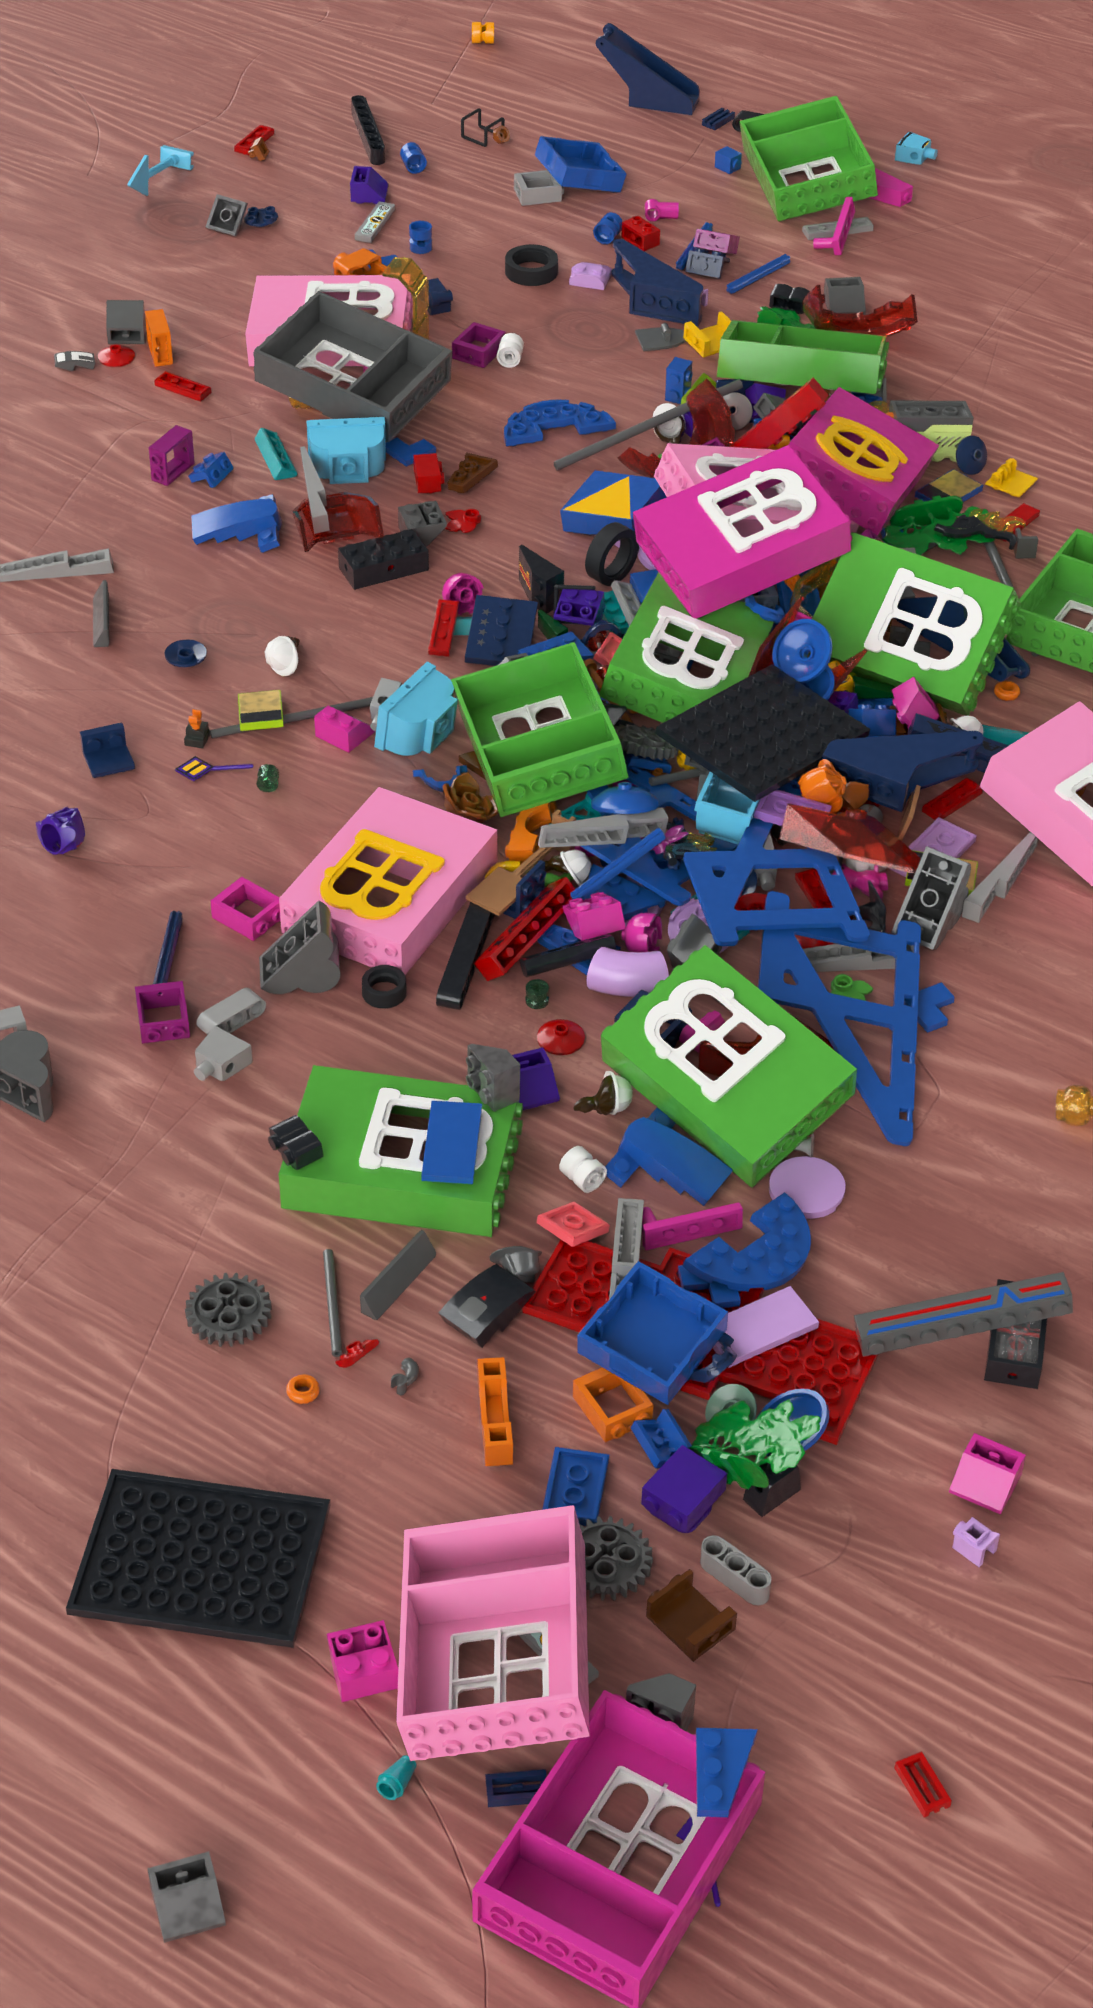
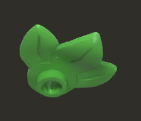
(845, 986)

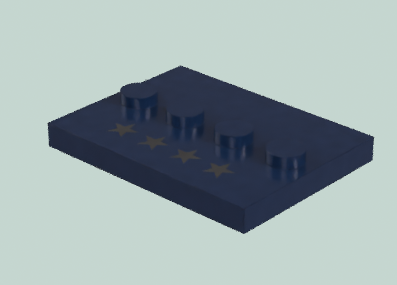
(499, 629)

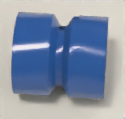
(413, 158)
(608, 228)
(420, 237)

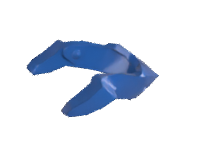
(765, 612)
(437, 785)

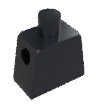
(780, 1488)

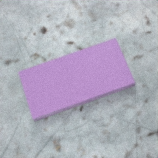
(942, 837)
(767, 1324)

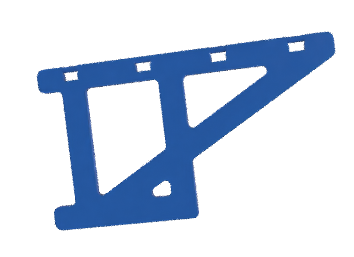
(645, 871)
(721, 894)
(783, 954)

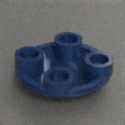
(260, 217)

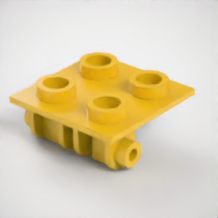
(1011, 480)

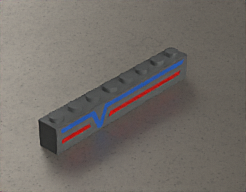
(963, 1314)

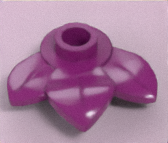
(672, 835)

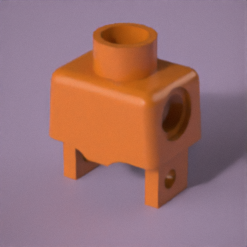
(358, 262)

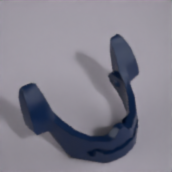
(601, 626)
(719, 1362)

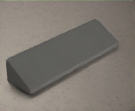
(101, 616)
(397, 1276)

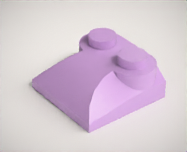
(590, 275)

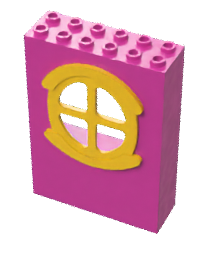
(863, 458)

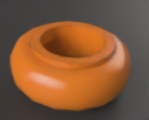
(1007, 690)
(301, 1381)

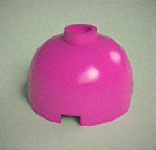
(462, 588)
(642, 933)

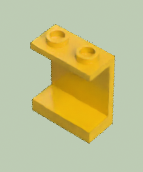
(706, 340)

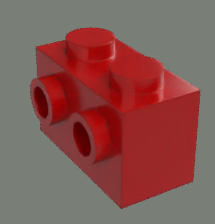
(640, 233)
(428, 473)

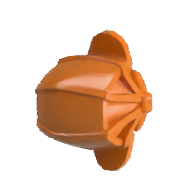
(824, 785)

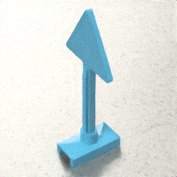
(168, 157)

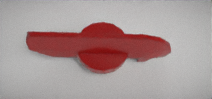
(355, 1352)

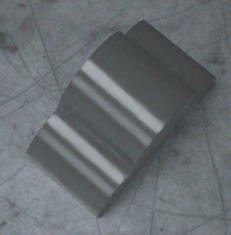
(935, 896)
(303, 956)
(26, 1073)

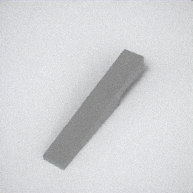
(315, 493)
(58, 565)
(602, 830)
(999, 880)
(846, 958)
(626, 1240)

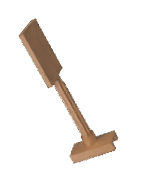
(498, 889)

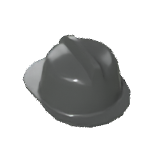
(518, 1261)

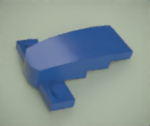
(240, 520)
(667, 1157)

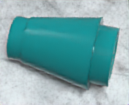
(396, 1778)

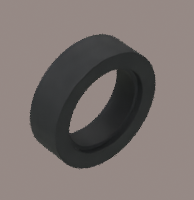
(531, 276)
(600, 548)

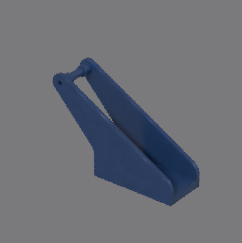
(650, 79)
(656, 287)
(954, 615)
(901, 762)

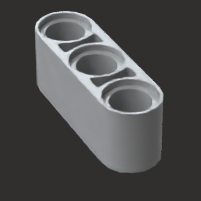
(232, 1012)
(723, 1567)

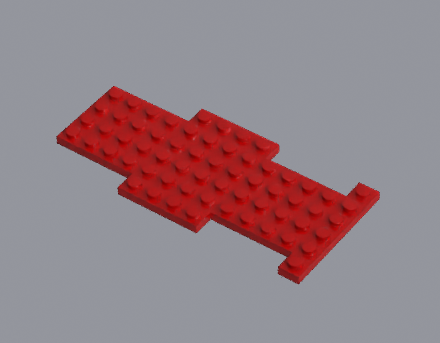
(822, 1360)

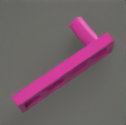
(842, 229)
(689, 1226)

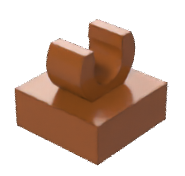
(259, 149)

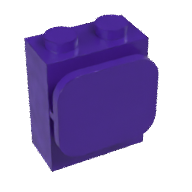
(684, 1490)

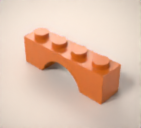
(522, 840)
(494, 1411)

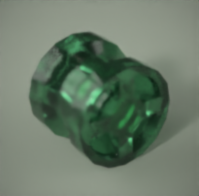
(267, 772)
(537, 994)

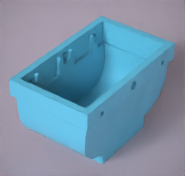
(347, 450)
(417, 714)
(723, 810)

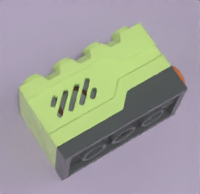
(938, 421)

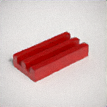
(924, 1808)

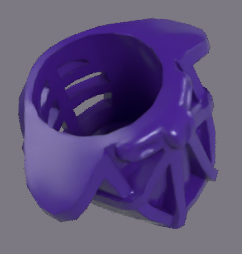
(61, 828)

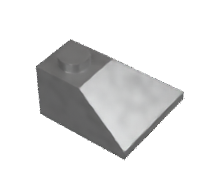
(226, 215)

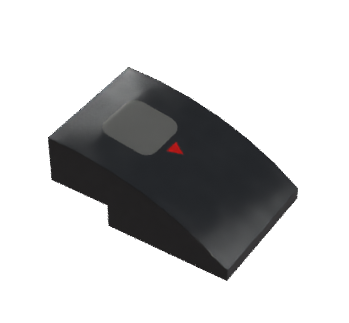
(486, 1304)

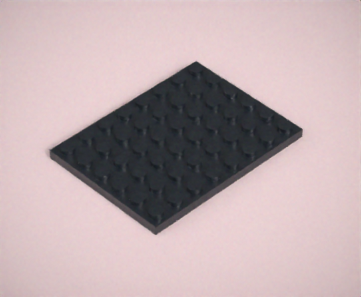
(760, 732)
(200, 1558)

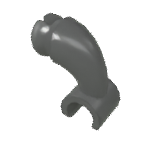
(402, 1381)

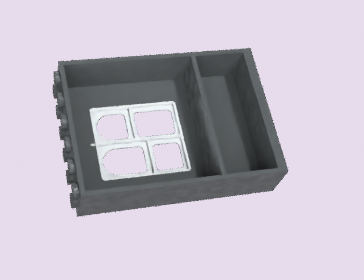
(401, 366)

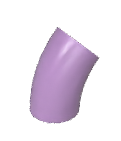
(625, 972)

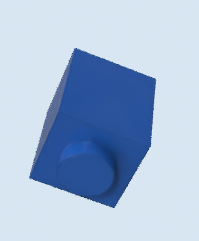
(728, 160)

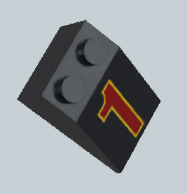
(539, 578)

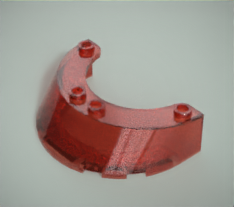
(885, 320)
(710, 420)

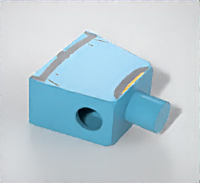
(914, 149)

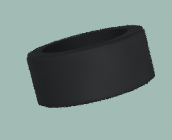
(380, 974)

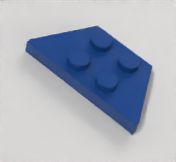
(633, 897)

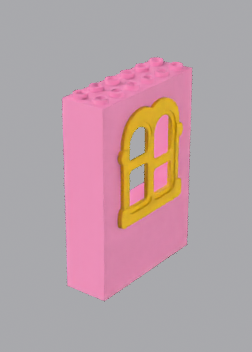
(407, 838)

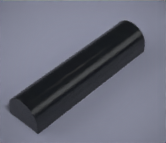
(565, 955)

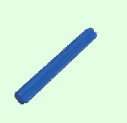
(682, 261)
(758, 273)
(619, 864)

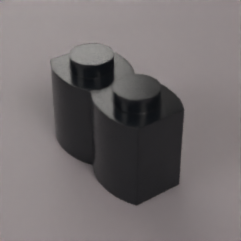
(788, 298)
(295, 1142)

